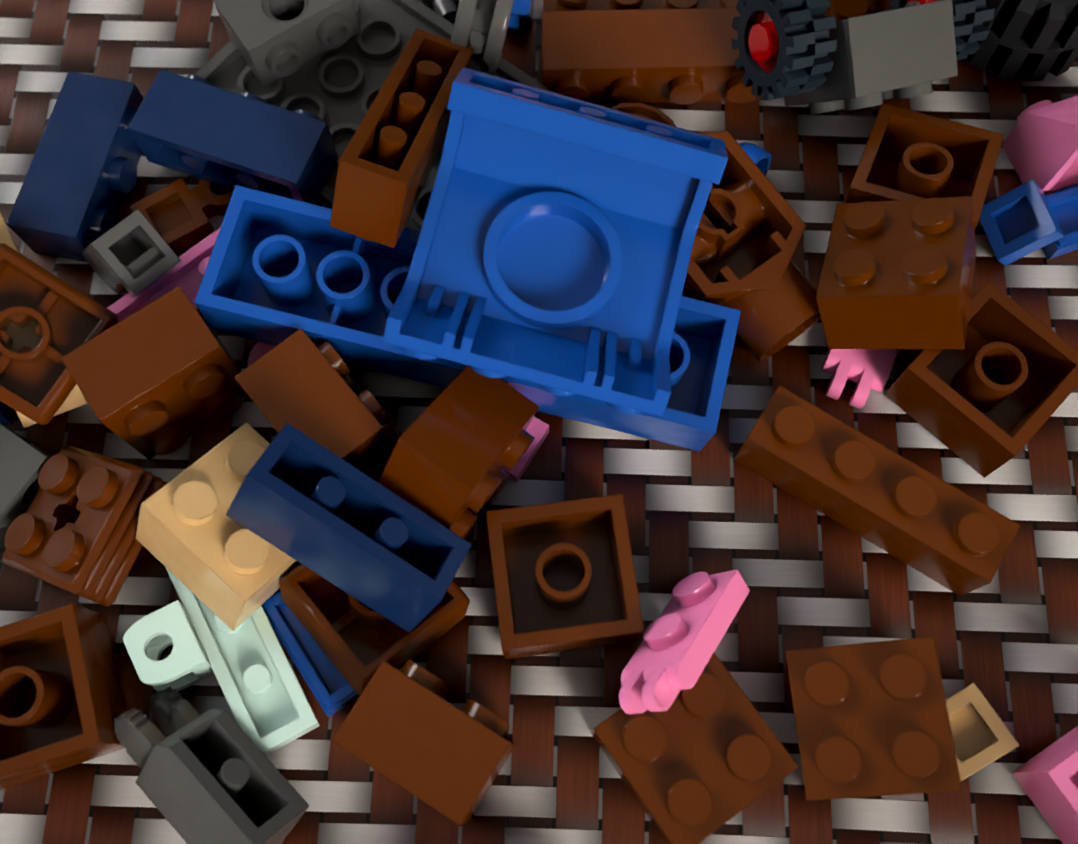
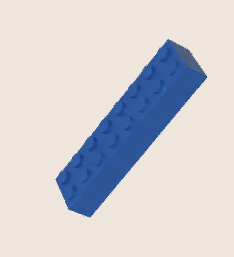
(289, 270)

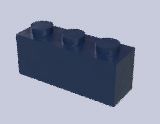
(233, 138)
(79, 168)
(348, 528)

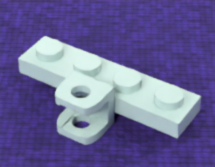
(245, 661)

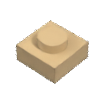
(976, 731)

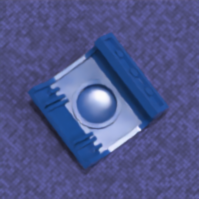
(556, 243)

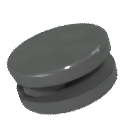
(483, 28)

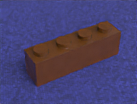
(643, 55)
(398, 141)
(877, 493)

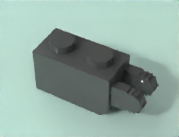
(208, 774)

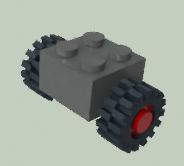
(854, 61)

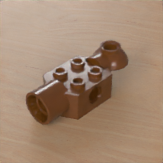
(747, 251)

